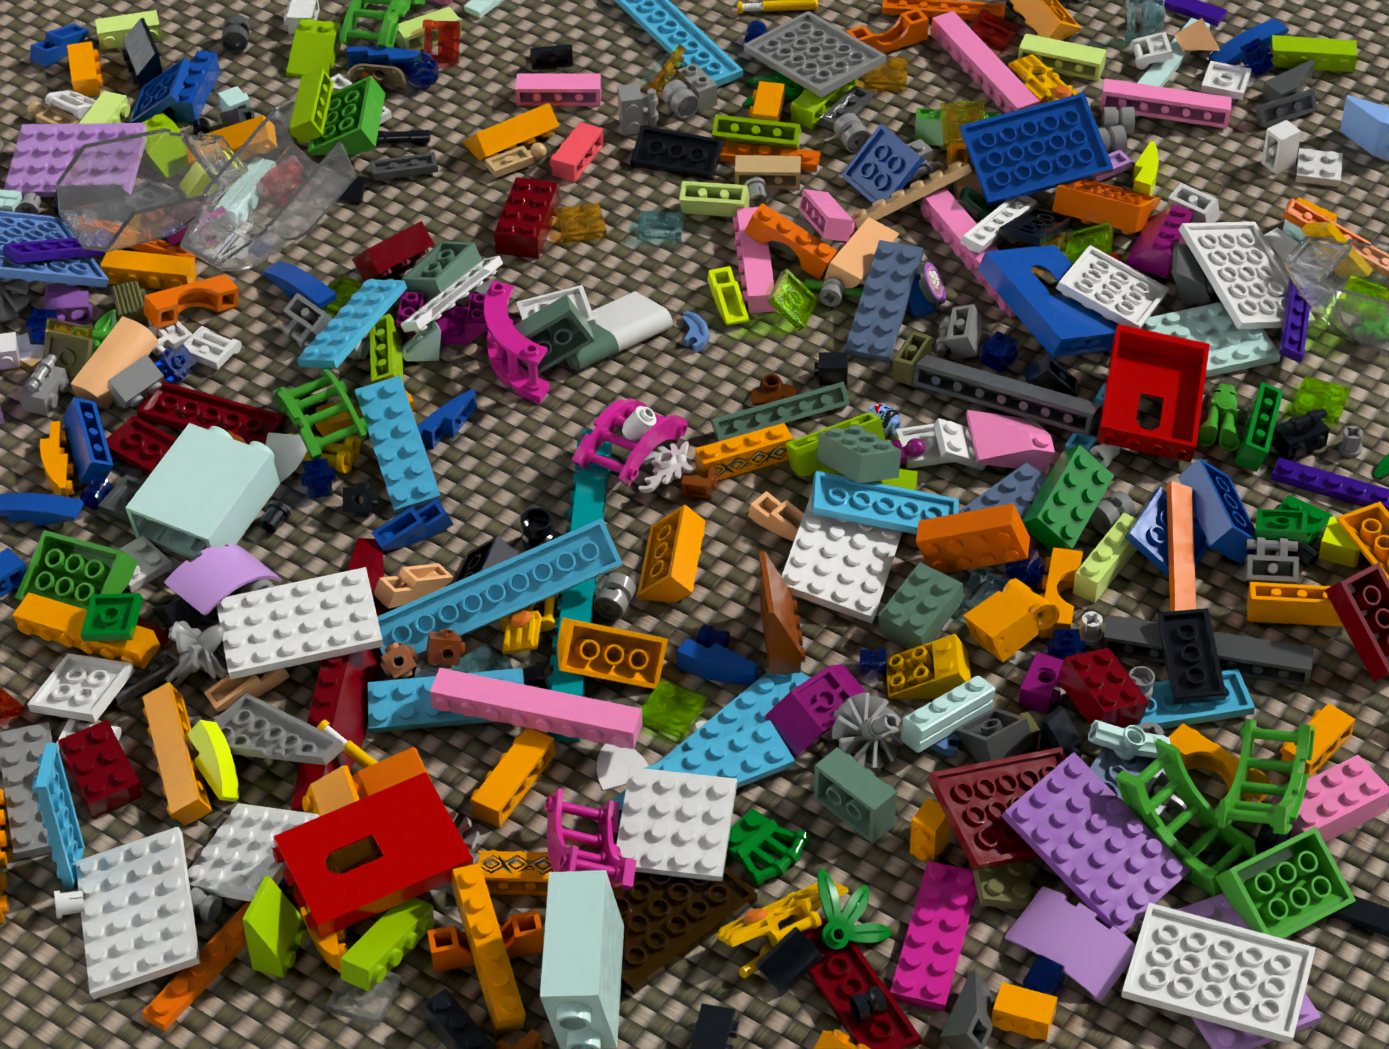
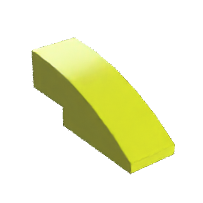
(1146, 170)
(727, 296)
(215, 760)

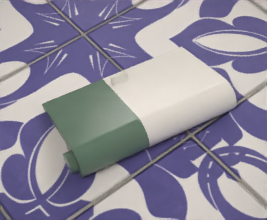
(620, 327)

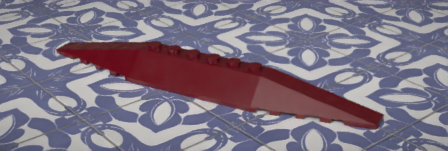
(343, 684)

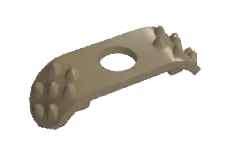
(393, 75)

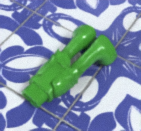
(1222, 408)

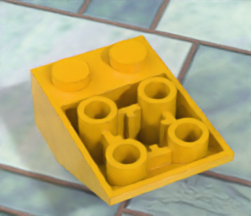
(928, 669)

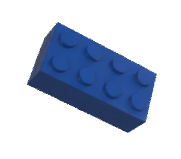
(1219, 510)

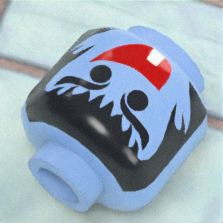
(889, 417)

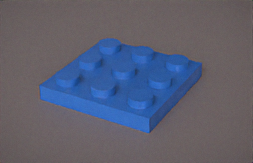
(160, 92)
(882, 165)
(1150, 532)

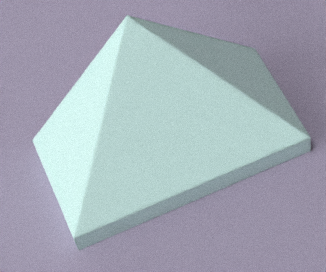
(424, 345)

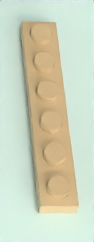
(918, 190)

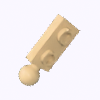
(50, 114)
(515, 159)

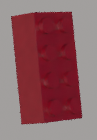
(526, 218)
(1364, 612)

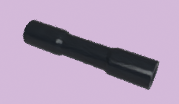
(412, 136)

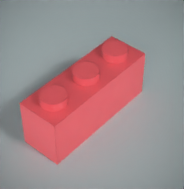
(577, 152)

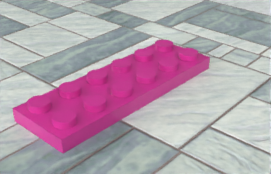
(935, 936)

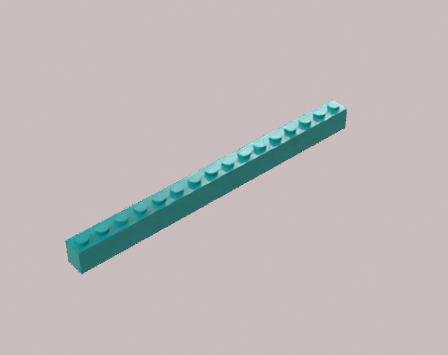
(577, 602)

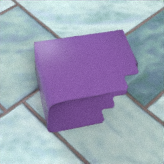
(69, 303)

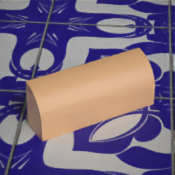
(856, 256)
(119, 350)

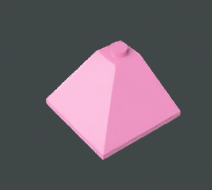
(1009, 441)

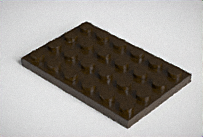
(671, 917)

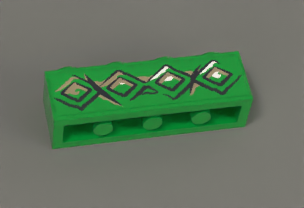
(1259, 426)

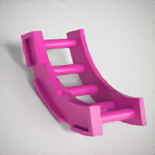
(507, 345)
(612, 418)
(570, 859)

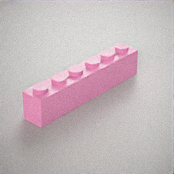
(1167, 103)
(754, 265)

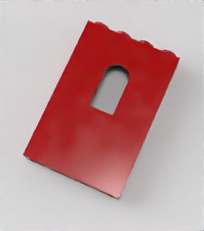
(1157, 368)
(416, 845)

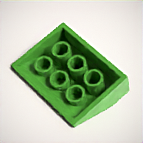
(352, 119)
(929, 126)
(75, 569)
(1287, 886)

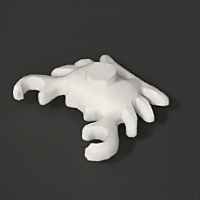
(667, 466)

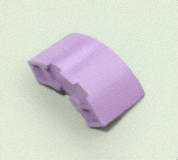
(216, 575)
(1073, 939)

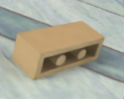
(776, 171)

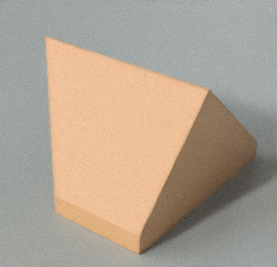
(1196, 37)

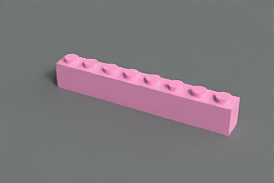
(981, 63)
(952, 223)
(536, 708)

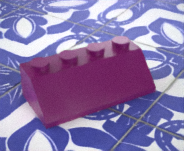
(1156, 241)

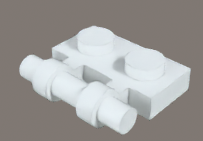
(169, 336)

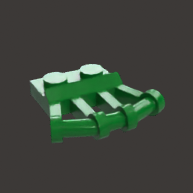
(755, 832)

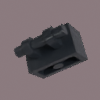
(1301, 434)

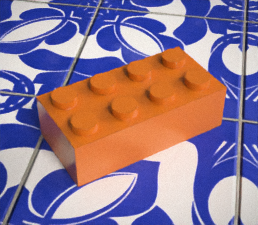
(973, 539)

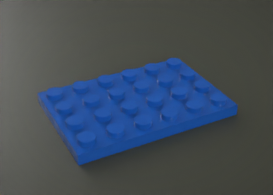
(1036, 149)

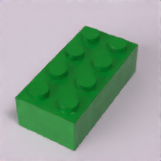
(1067, 499)

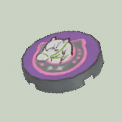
(931, 284)

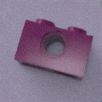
(1041, 685)

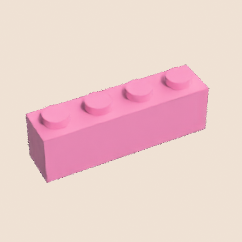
(558, 89)
(826, 215)

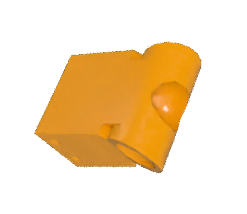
(1010, 619)

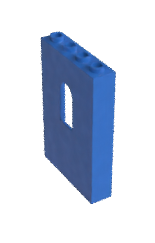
(1055, 320)

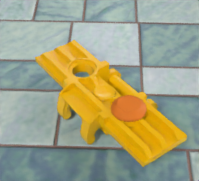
(1046, 86)
(525, 625)
(798, 906)

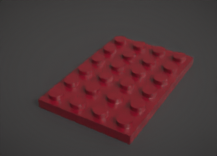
(978, 796)

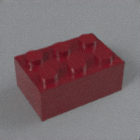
(394, 253)
(1102, 688)
(99, 769)

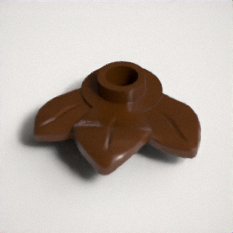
(771, 390)

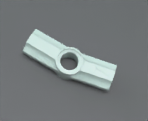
(1125, 741)

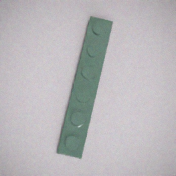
(780, 411)

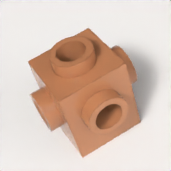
(409, 656)

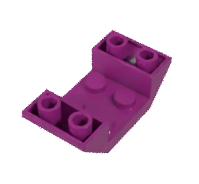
(457, 324)
(810, 707)

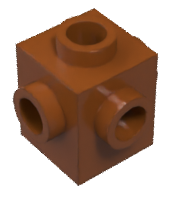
(444, 648)

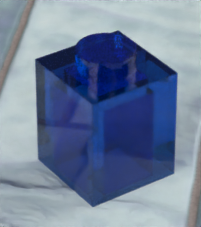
(1045, 976)

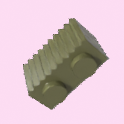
(129, 301)
(913, 350)

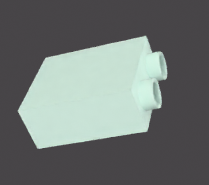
(203, 492)
(582, 960)

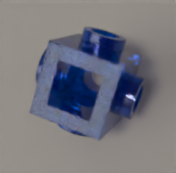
(1257, 56)
(423, 70)
(37, 325)
(999, 351)
(175, 363)
(318, 478)
(1028, 570)
(1065, 643)

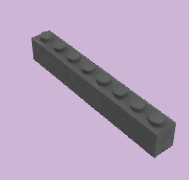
(1007, 395)
(1252, 656)

